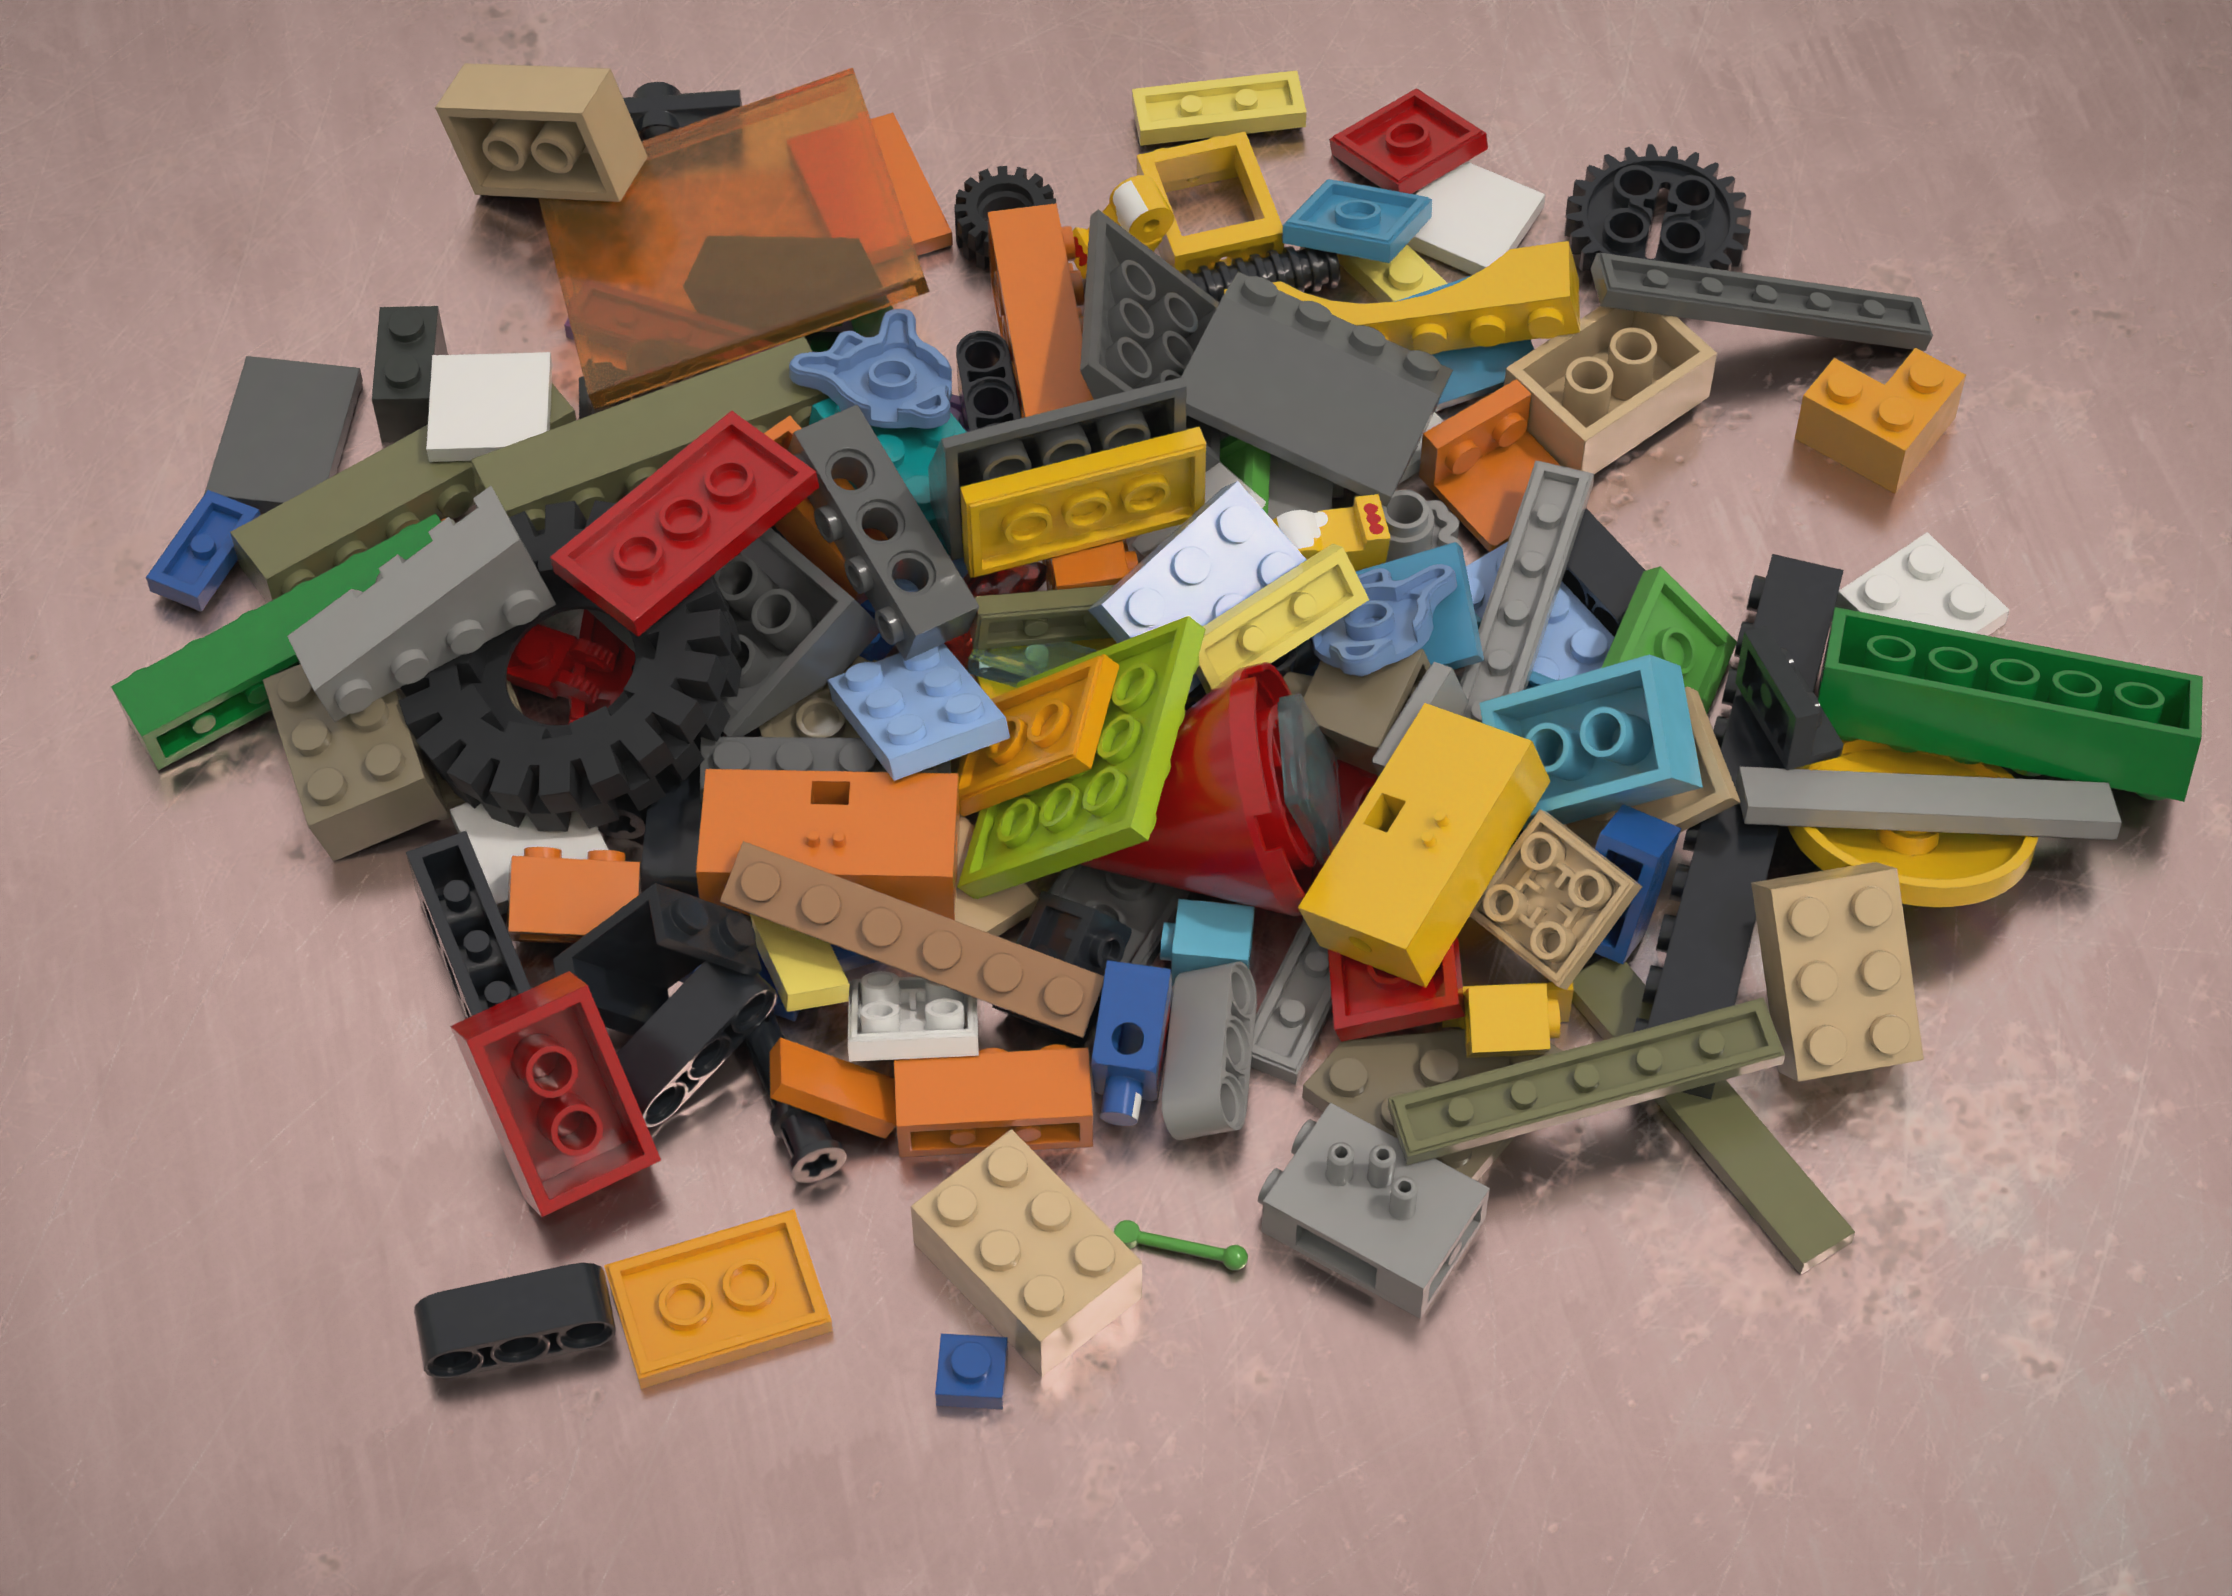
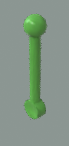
(1233, 1257)

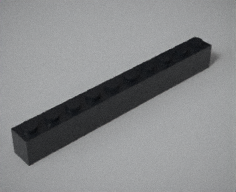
(1717, 909)

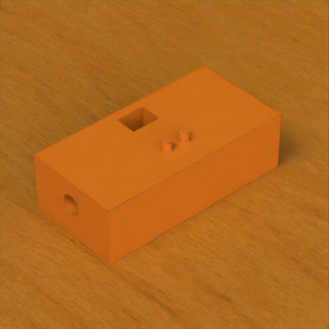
(846, 823)

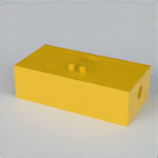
(1425, 844)

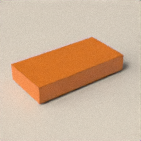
(832, 1088)

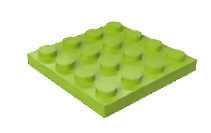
(1119, 795)

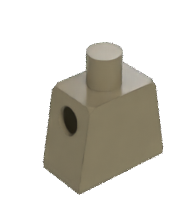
(1358, 710)

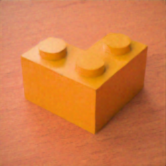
(1880, 426)

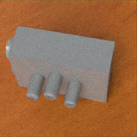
(1369, 1213)

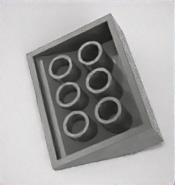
(1139, 319)
(1312, 387)
(1047, 440)
(790, 626)

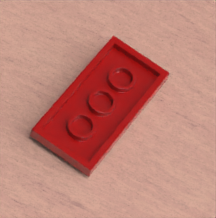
(684, 522)

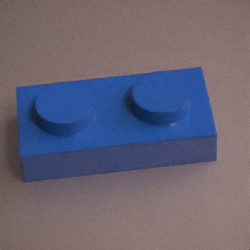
(200, 552)

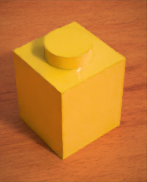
(1509, 1020)

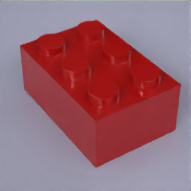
(556, 1093)

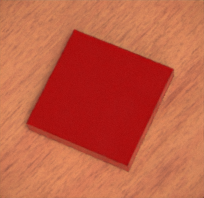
(1408, 143)

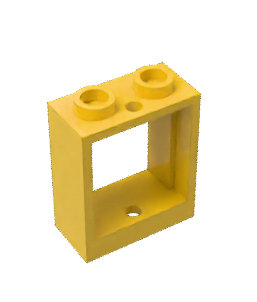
(1206, 163)

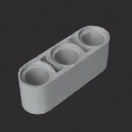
(1209, 1051)

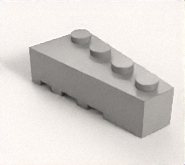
(422, 610)

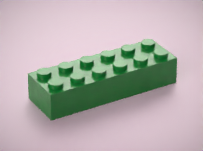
(2011, 704)

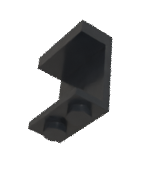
(653, 946)

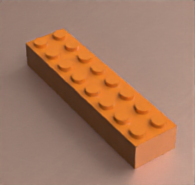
(1043, 327)

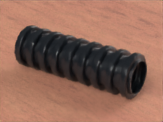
(1297, 268)

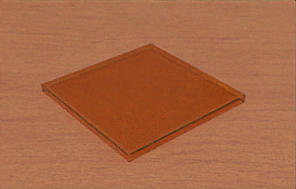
(734, 241)

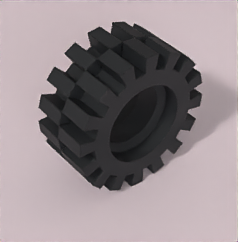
(993, 194)

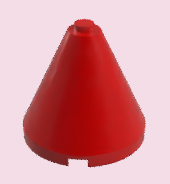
(1224, 805)

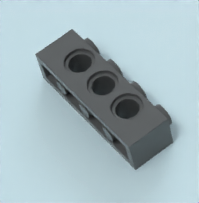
(913, 621)

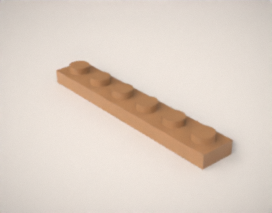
(913, 939)

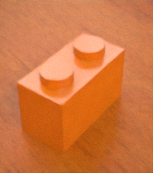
(564, 897)

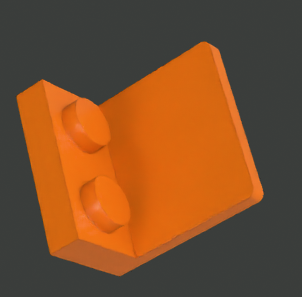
(1484, 462)

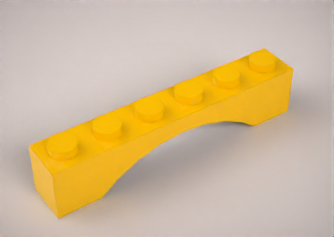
(1514, 299)

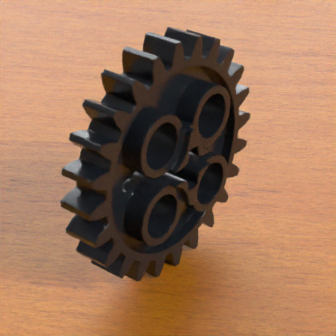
(1617, 208)

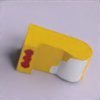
(1135, 207)
(1357, 529)

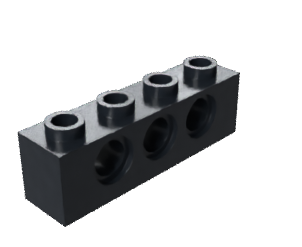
(466, 923)

